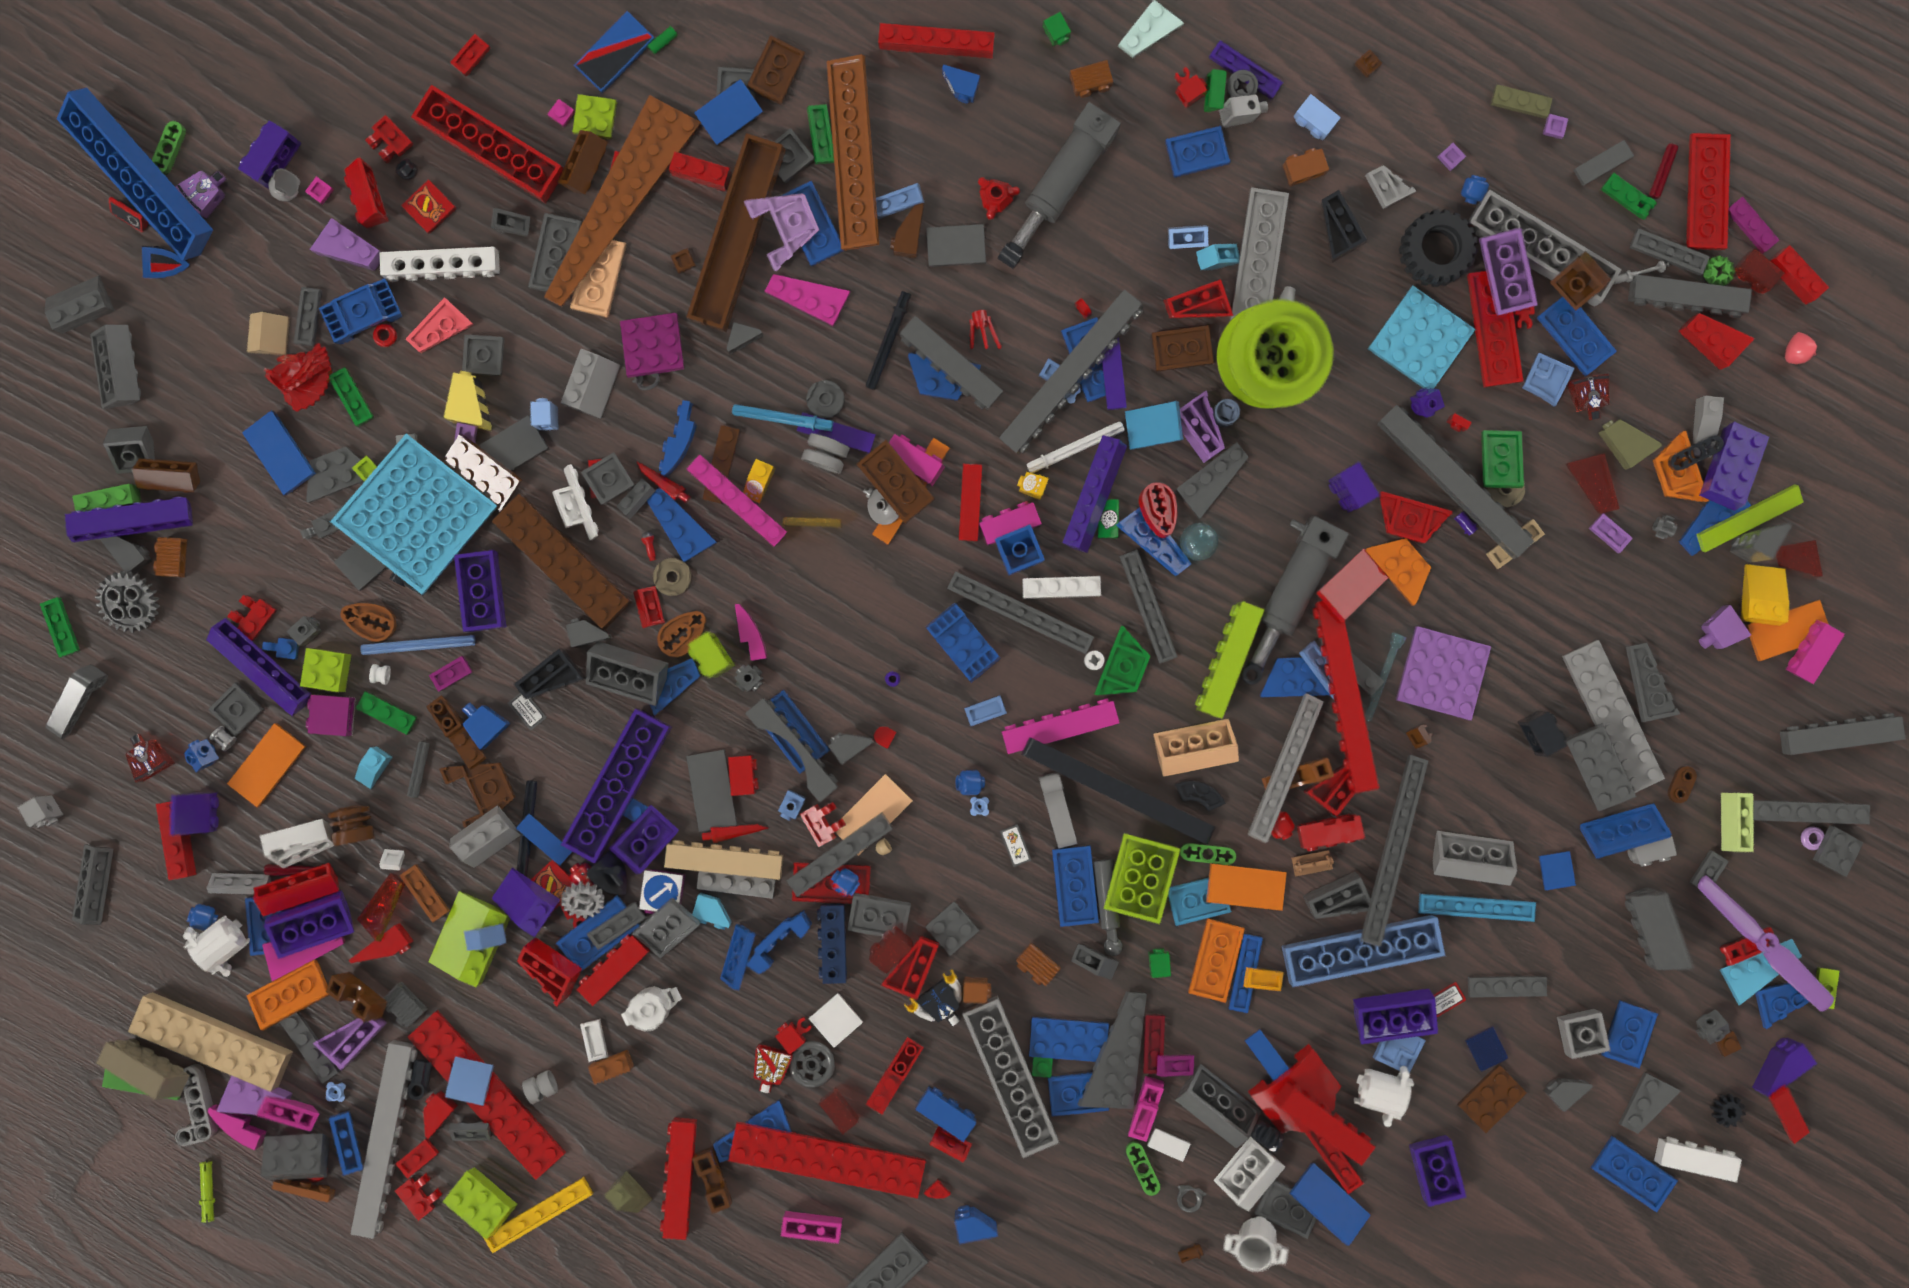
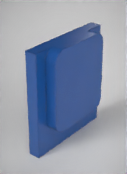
(1557, 870)

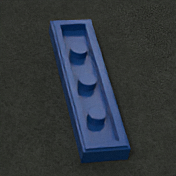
(1247, 957)

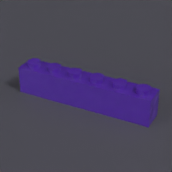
(1095, 493)
(128, 519)
(258, 667)

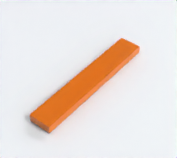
(887, 532)

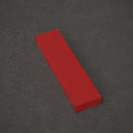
(970, 502)
(1789, 1114)
(1336, 1162)

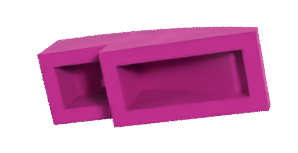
(750, 633)
(1146, 1108)
(238, 1127)

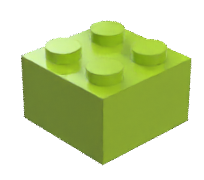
(325, 670)

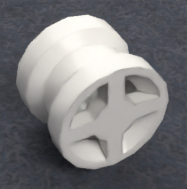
(1094, 662)
(379, 674)

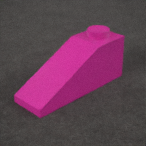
(289, 1112)

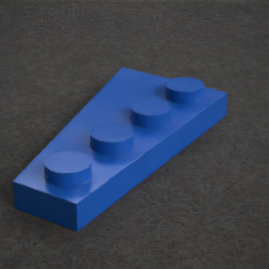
(1708, 516)
(680, 527)

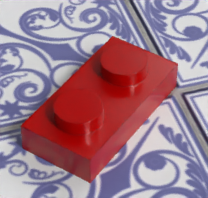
(470, 55)
(950, 1144)
(417, 1158)

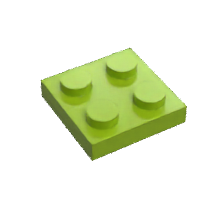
(595, 115)

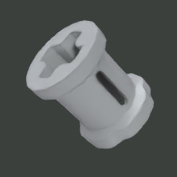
(223, 738)

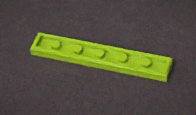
(1749, 518)

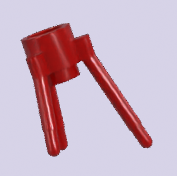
(980, 320)

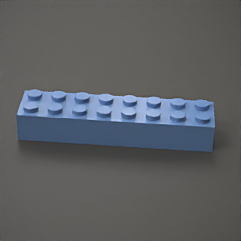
(1347, 955)

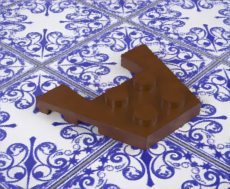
(487, 785)

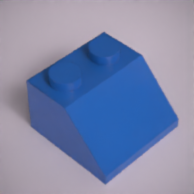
(1019, 550)
(973, 1224)

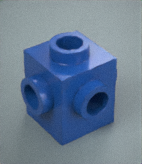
(201, 755)

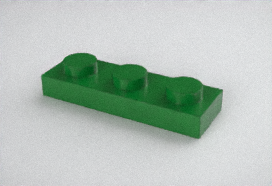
(820, 134)
(351, 397)
(59, 627)
(386, 713)

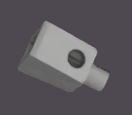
(1242, 110)

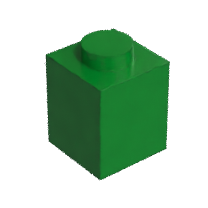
(1057, 29)
(1159, 963)

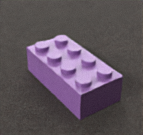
(1508, 271)

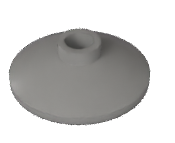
(881, 516)

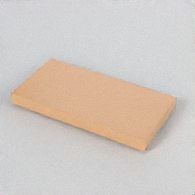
(597, 289)
(882, 797)

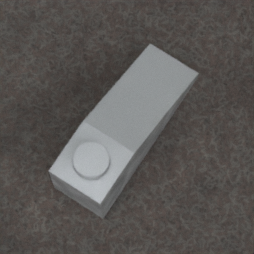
(1707, 420)

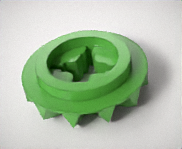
(1710, 271)

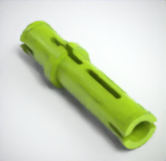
(206, 1191)

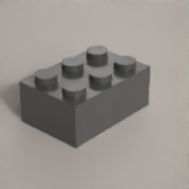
(295, 1156)

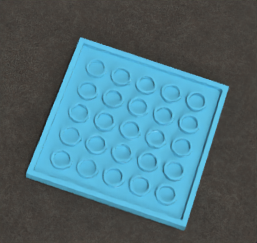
(414, 514)

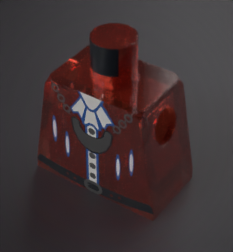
(1590, 394)
(147, 758)

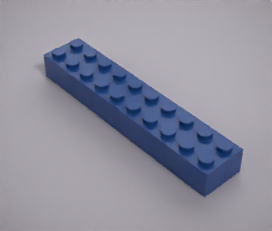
(134, 173)

